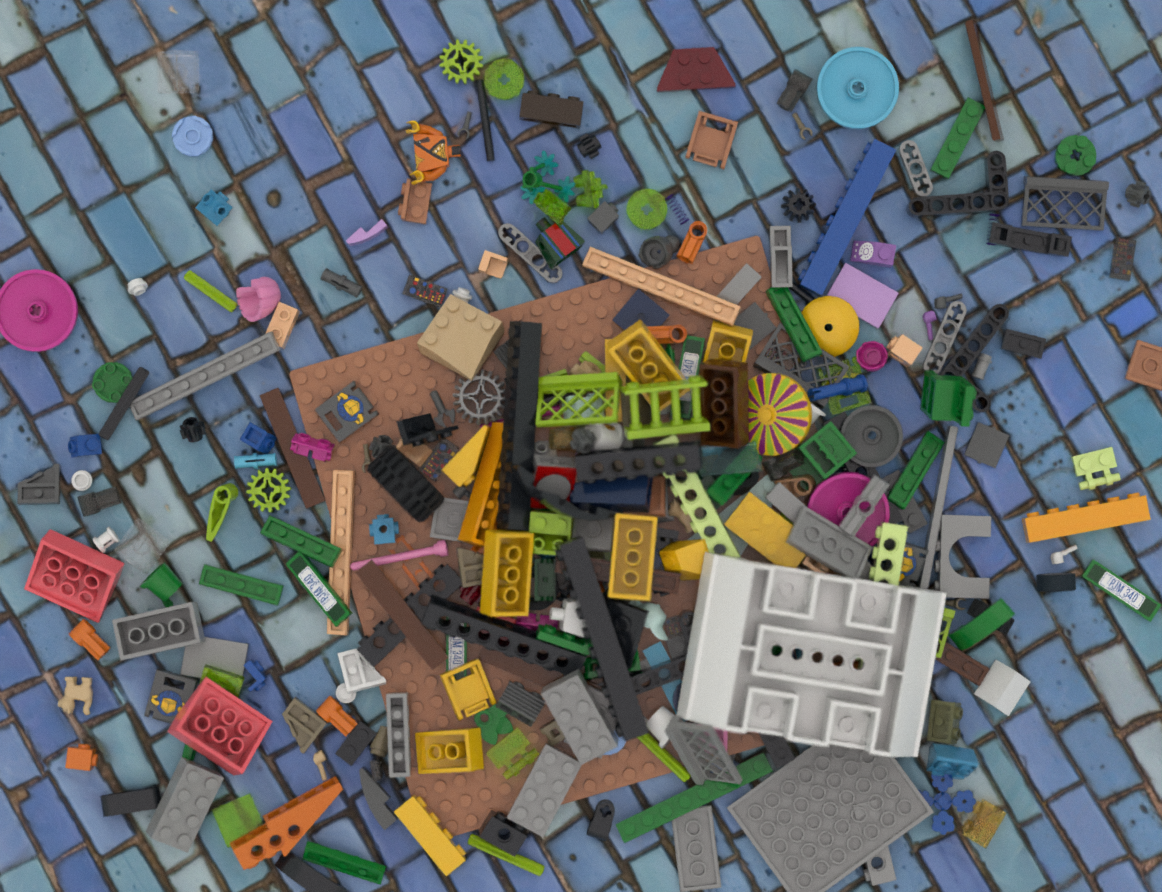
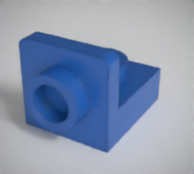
(258, 438)

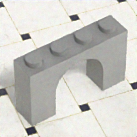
(951, 529)

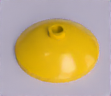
(838, 314)

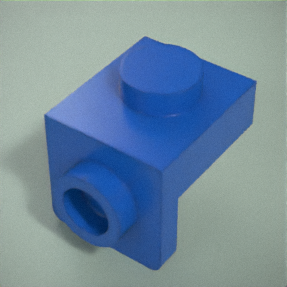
(85, 445)
(256, 670)

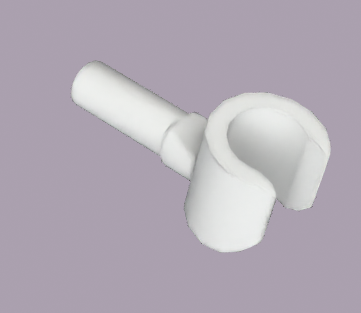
(1057, 557)

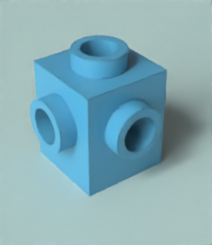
(214, 206)
(392, 529)

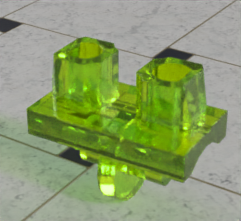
(592, 188)
(552, 205)

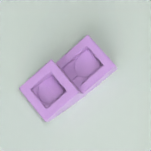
(361, 236)

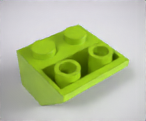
(549, 530)

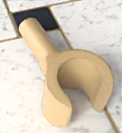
(318, 758)

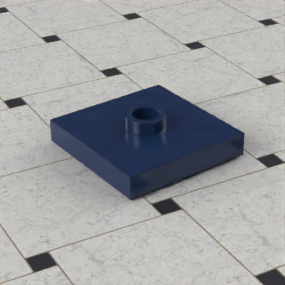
(642, 308)

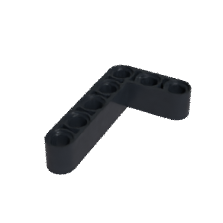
(967, 199)
(969, 356)
(671, 665)

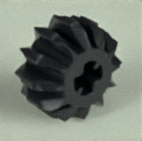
(804, 209)

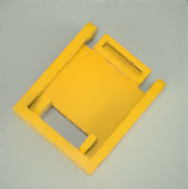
(468, 692)

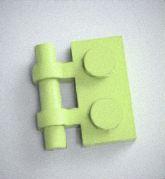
(1093, 462)

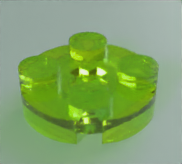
(512, 87)
(640, 199)

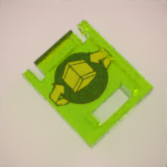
(852, 372)

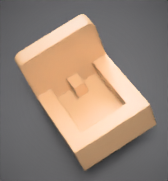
(417, 454)

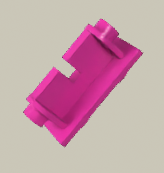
(303, 443)
(531, 623)

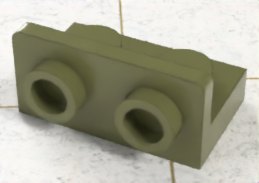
(944, 722)

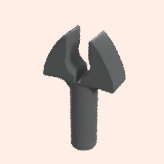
(441, 409)

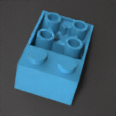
(951, 761)

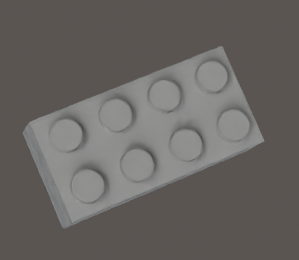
(158, 631)
(579, 716)
(544, 790)
(184, 804)

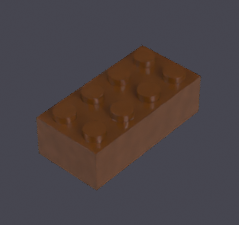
(725, 403)

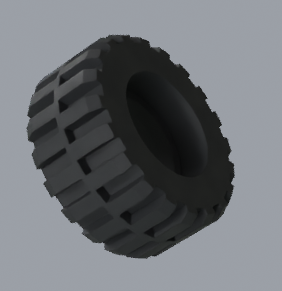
(405, 484)

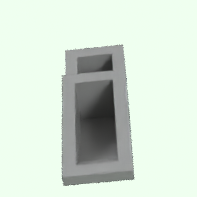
(780, 256)
(740, 285)

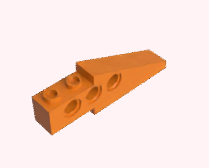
(300, 811)

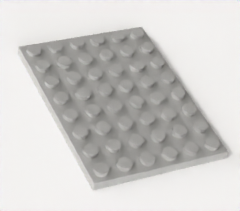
(806, 817)

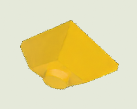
(684, 558)

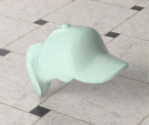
(655, 618)

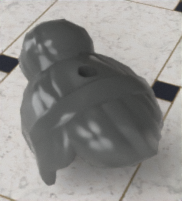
(667, 245)

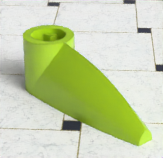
(219, 508)

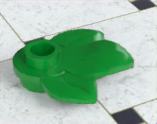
(496, 724)

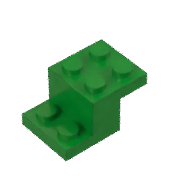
(947, 398)
(823, 454)

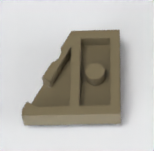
(470, 567)
(303, 723)

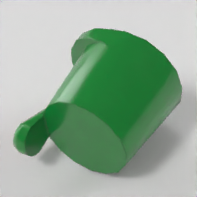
(162, 583)

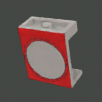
(554, 476)

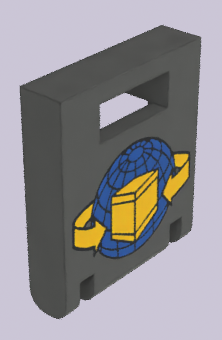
(349, 408)
(911, 564)
(166, 699)

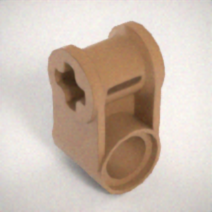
(794, 486)

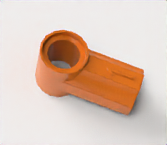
(692, 243)
(663, 334)
(86, 636)
(333, 713)

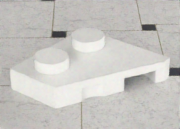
(358, 672)

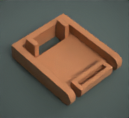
(711, 143)

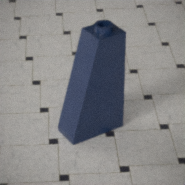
(615, 495)

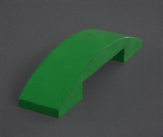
(982, 625)

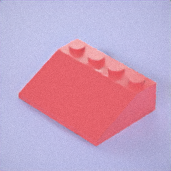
(73, 575)
(220, 727)

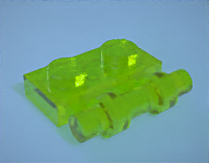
(508, 748)

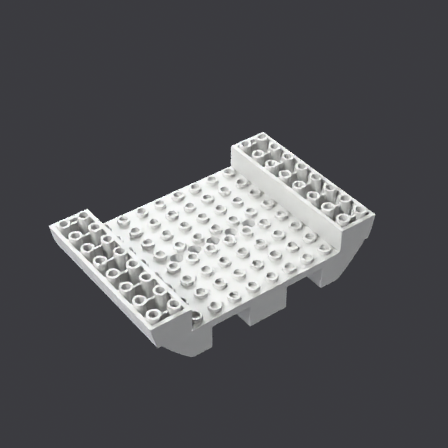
(744, 688)

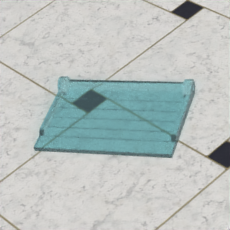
(730, 460)

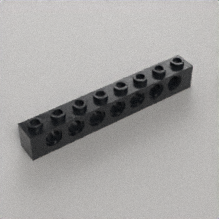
(497, 628)

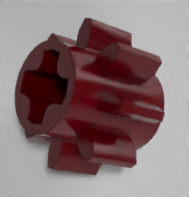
(471, 594)

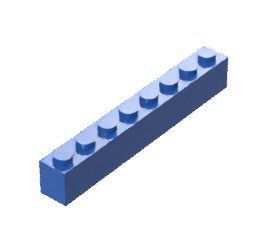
(849, 213)

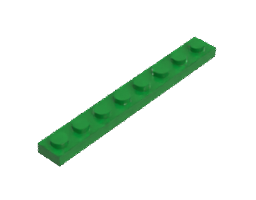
(690, 800)

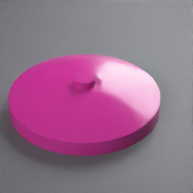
(37, 310)
(836, 496)

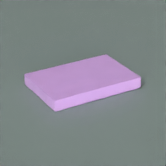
(866, 295)

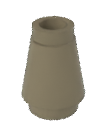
(380, 743)

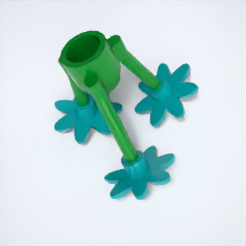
(533, 180)

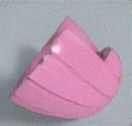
(258, 299)

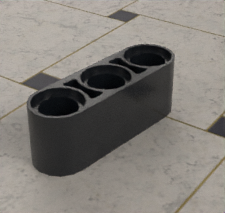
(130, 801)

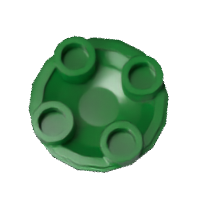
(111, 381)

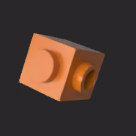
(81, 757)

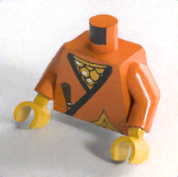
(431, 152)

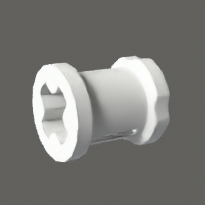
(106, 539)

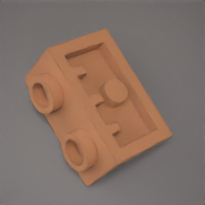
(415, 202)

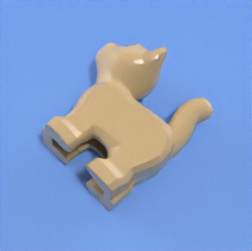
(675, 510)
(77, 692)

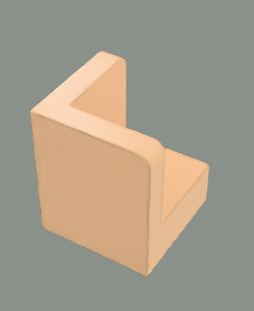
(493, 264)

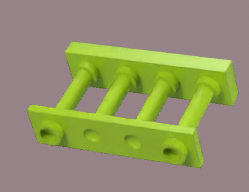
(677, 424)

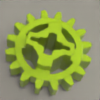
(453, 63)
(260, 490)

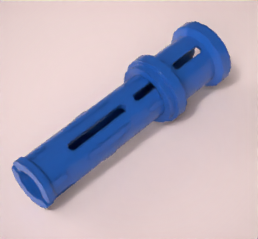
(845, 387)

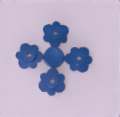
(943, 801)

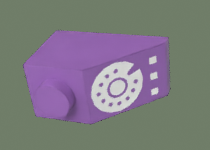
(873, 253)

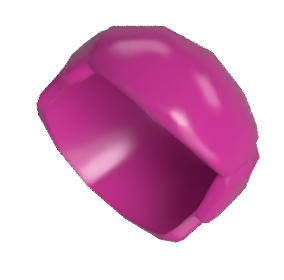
(872, 356)

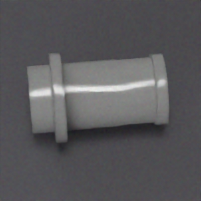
(981, 366)

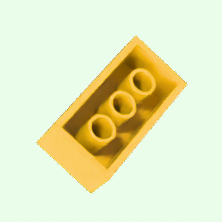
(645, 360)
(764, 531)
(633, 557)
(506, 572)

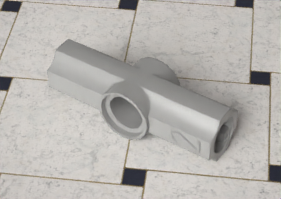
(856, 516)

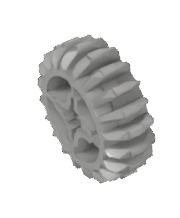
(497, 398)

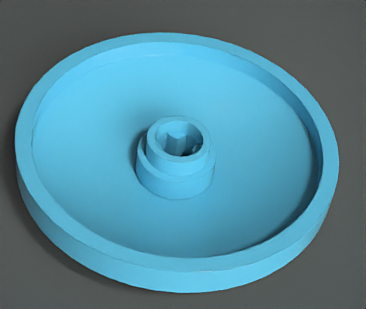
(857, 88)

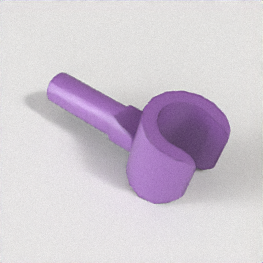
(929, 317)

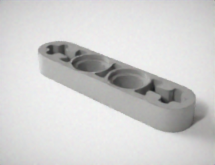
(529, 254)
(942, 337)

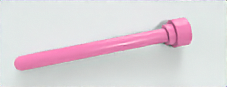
(439, 548)

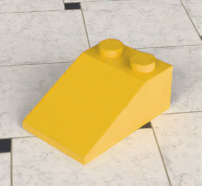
(728, 342)
(467, 460)
(449, 751)

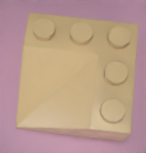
(461, 337)

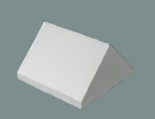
(1002, 687)

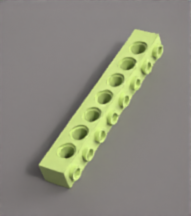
(701, 500)
(895, 555)

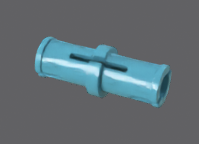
(269, 460)

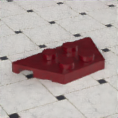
(695, 71)

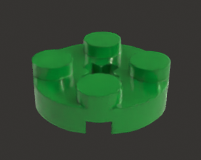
(1071, 166)

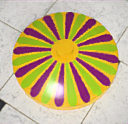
(777, 413)

